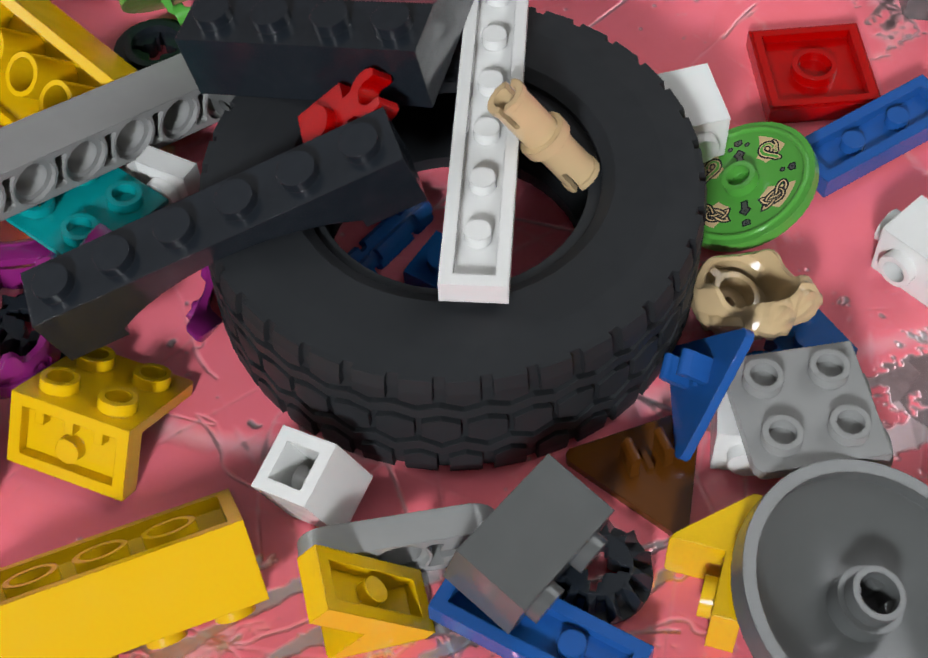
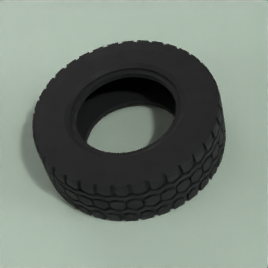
(471, 380)

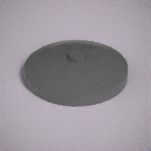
(835, 565)

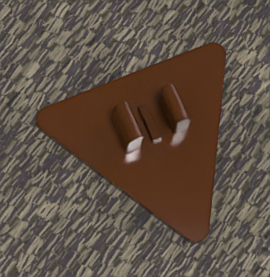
(641, 472)

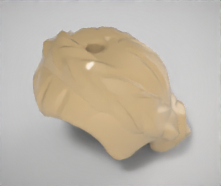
(752, 294)

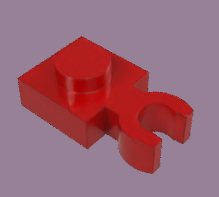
(346, 104)

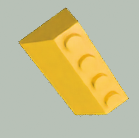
(48, 59)
(132, 585)

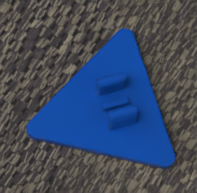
(699, 380)

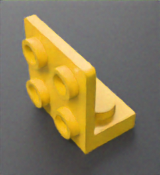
(88, 418)

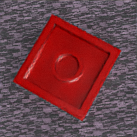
(811, 72)

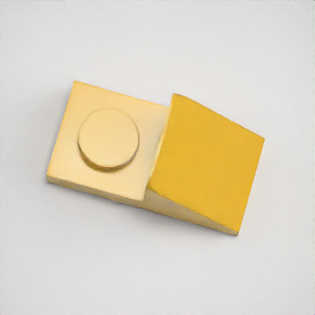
(706, 553)
(362, 601)

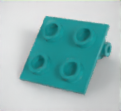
(69, 217)

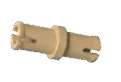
(543, 135)

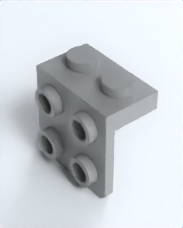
(806, 410)

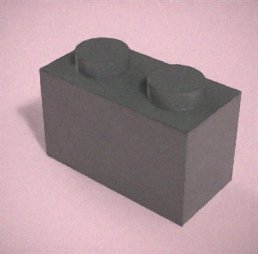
(528, 544)

